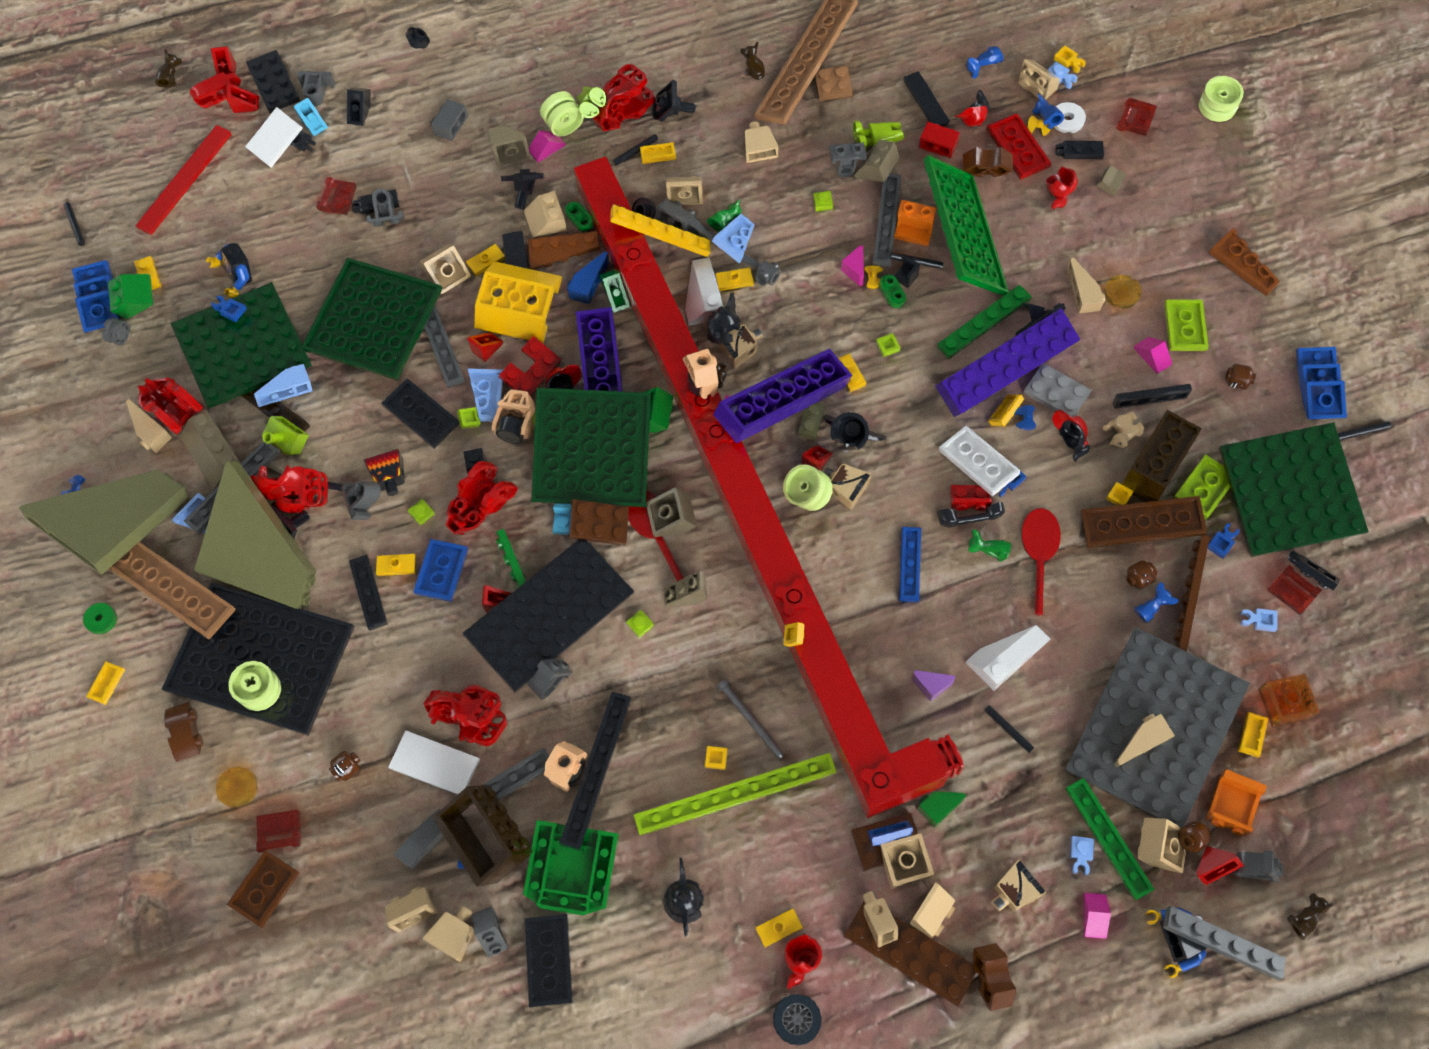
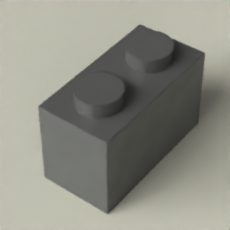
(449, 120)

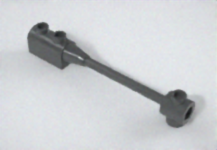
(673, 214)

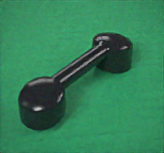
(949, 517)

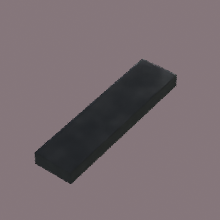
(925, 99)
(1152, 396)
(368, 592)

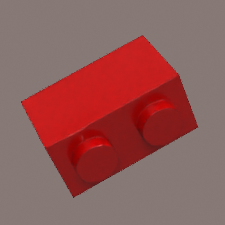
(939, 140)

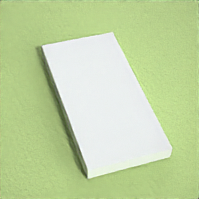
(979, 460)
(433, 763)

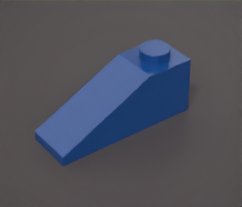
(587, 279)

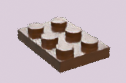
(598, 522)
(870, 855)
(263, 888)

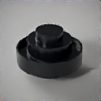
(417, 38)
(645, 207)

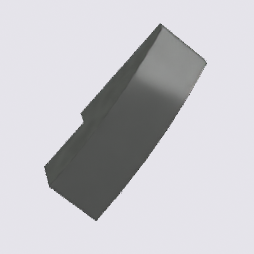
(420, 843)

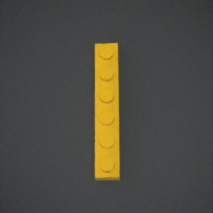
(660, 230)

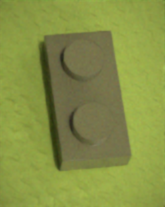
(811, 421)

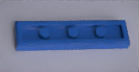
(910, 564)

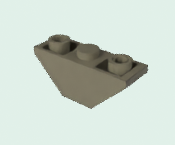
(686, 591)

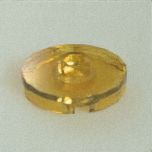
(1125, 284)
(243, 794)

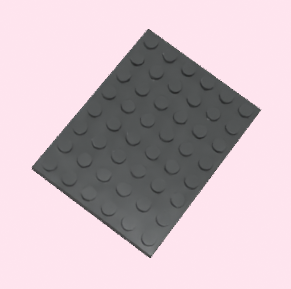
(1196, 705)

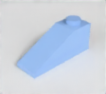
(287, 384)

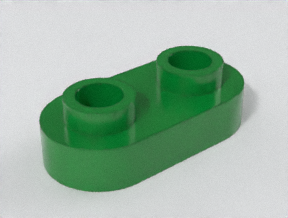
(580, 217)
(891, 289)

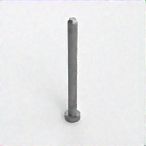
(724, 685)

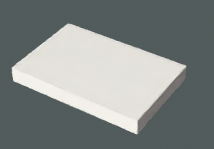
(274, 137)

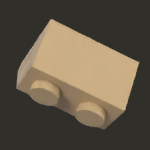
(685, 190)
(545, 216)
(445, 268)
(1160, 845)
(906, 861)
(410, 909)
(933, 911)

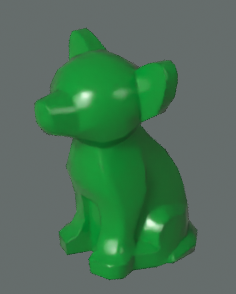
(721, 218)
(993, 548)

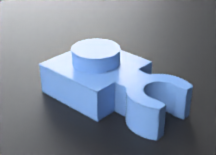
(1063, 73)
(1263, 619)
(1082, 851)

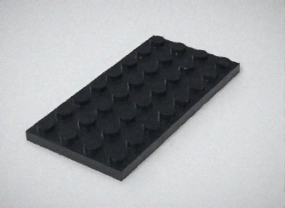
(548, 613)

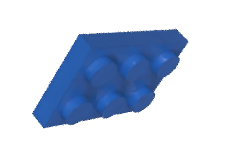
(440, 570)

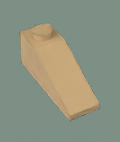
(1085, 288)
(148, 430)
(1147, 736)

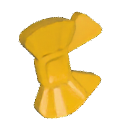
(1034, 122)
(872, 271)

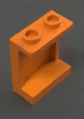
(915, 223)
(1235, 802)

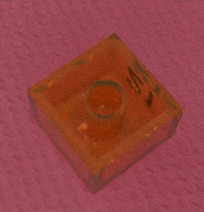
(1288, 700)

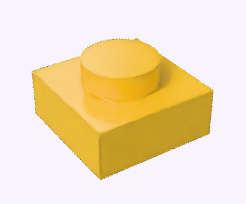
(1119, 494)
(793, 634)
(716, 757)

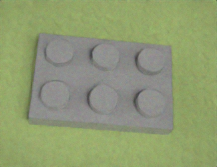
(1057, 390)

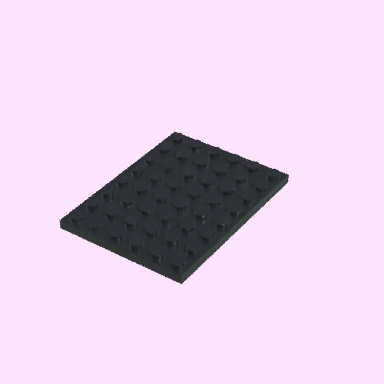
(290, 641)

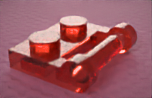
(1141, 120)
(342, 197)
(1290, 593)
(278, 824)

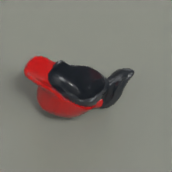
(977, 112)
(563, 377)
(1073, 431)

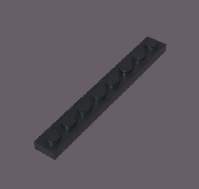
(595, 771)

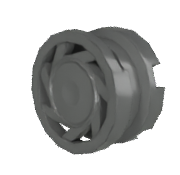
(115, 331)

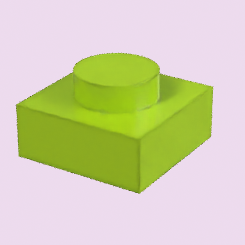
(823, 201)
(888, 345)
(468, 418)
(421, 512)
(640, 623)

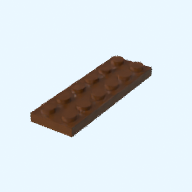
(1143, 522)
(917, 958)

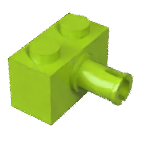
(284, 435)

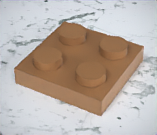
(833, 83)

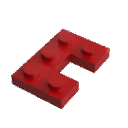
(544, 363)

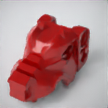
(624, 98)
(168, 402)
(290, 484)
(478, 498)
(471, 710)

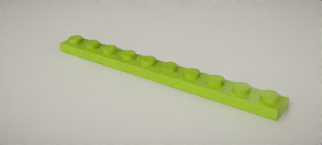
(734, 794)

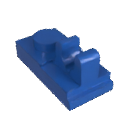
(890, 833)

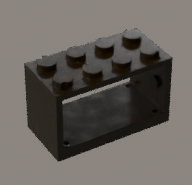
(1161, 457)
(466, 844)

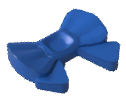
(1027, 412)
(76, 482)

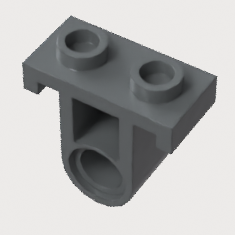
(315, 85)
(846, 157)
(384, 211)
(360, 498)
(549, 677)
(1260, 866)
(489, 931)

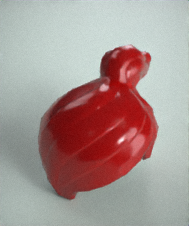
(1061, 186)
(802, 956)

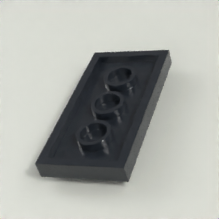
(273, 81)
(420, 413)
(548, 961)

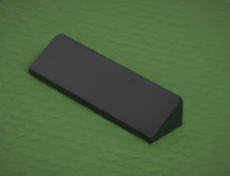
(514, 249)

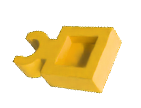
(1068, 57)

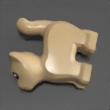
(1124, 428)

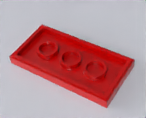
(1017, 139)

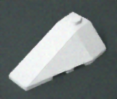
(702, 293)
(1003, 658)

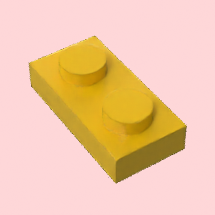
(147, 266)
(857, 380)

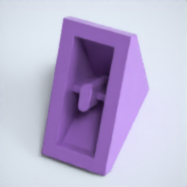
(932, 683)

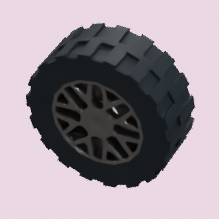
(797, 1019)

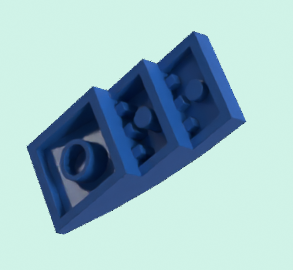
(93, 294)
(1321, 383)

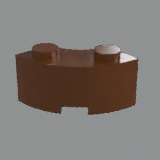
(988, 162)
(183, 730)
(994, 976)

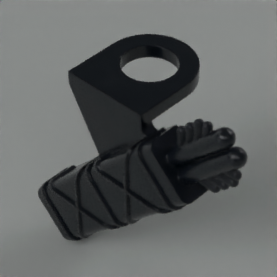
(1037, 314)

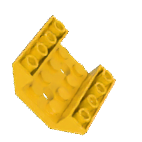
(510, 311)

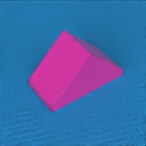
(544, 145)
(854, 266)
(1154, 353)
(1096, 915)

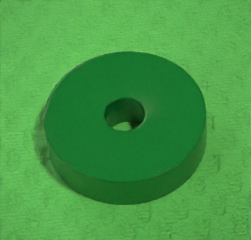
(107, 622)

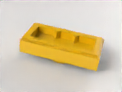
(658, 153)
(481, 262)
(734, 279)
(1006, 410)
(396, 564)
(105, 683)
(1253, 734)
(778, 928)

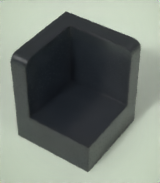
(908, 272)

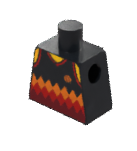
(387, 470)

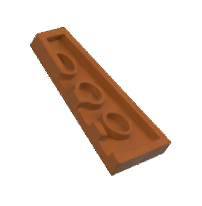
(552, 249)
(1238, 257)

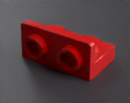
(969, 497)

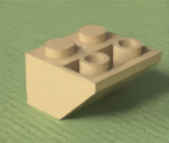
(1038, 79)

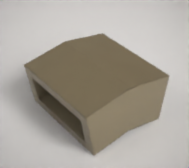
(1111, 180)

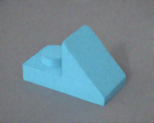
(310, 117)
(561, 518)

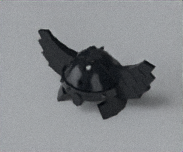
(722, 322)
(851, 429)
(683, 900)

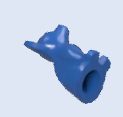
(991, 56)
(1051, 113)
(1148, 609)

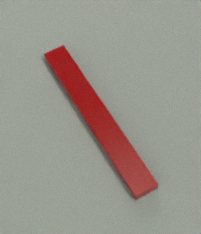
(183, 180)

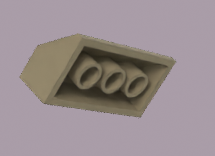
(207, 446)

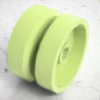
(1221, 98)
(561, 113)
(807, 487)
(254, 685)

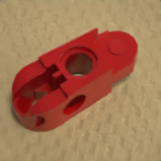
(213, 90)

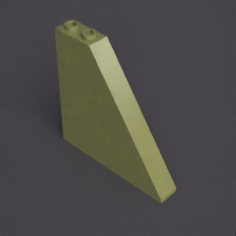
(107, 518)
(251, 545)

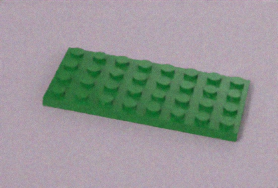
(965, 226)

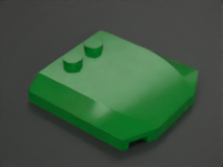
(570, 878)

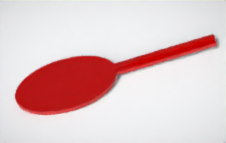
(640, 521)
(1041, 541)

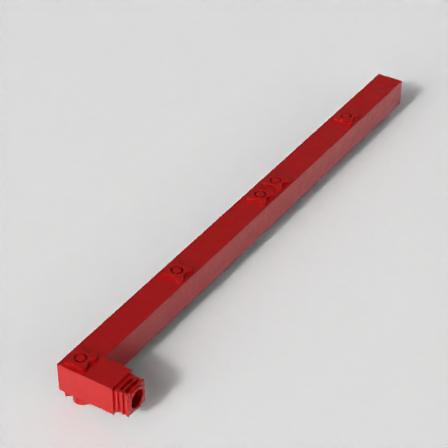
(876, 775)

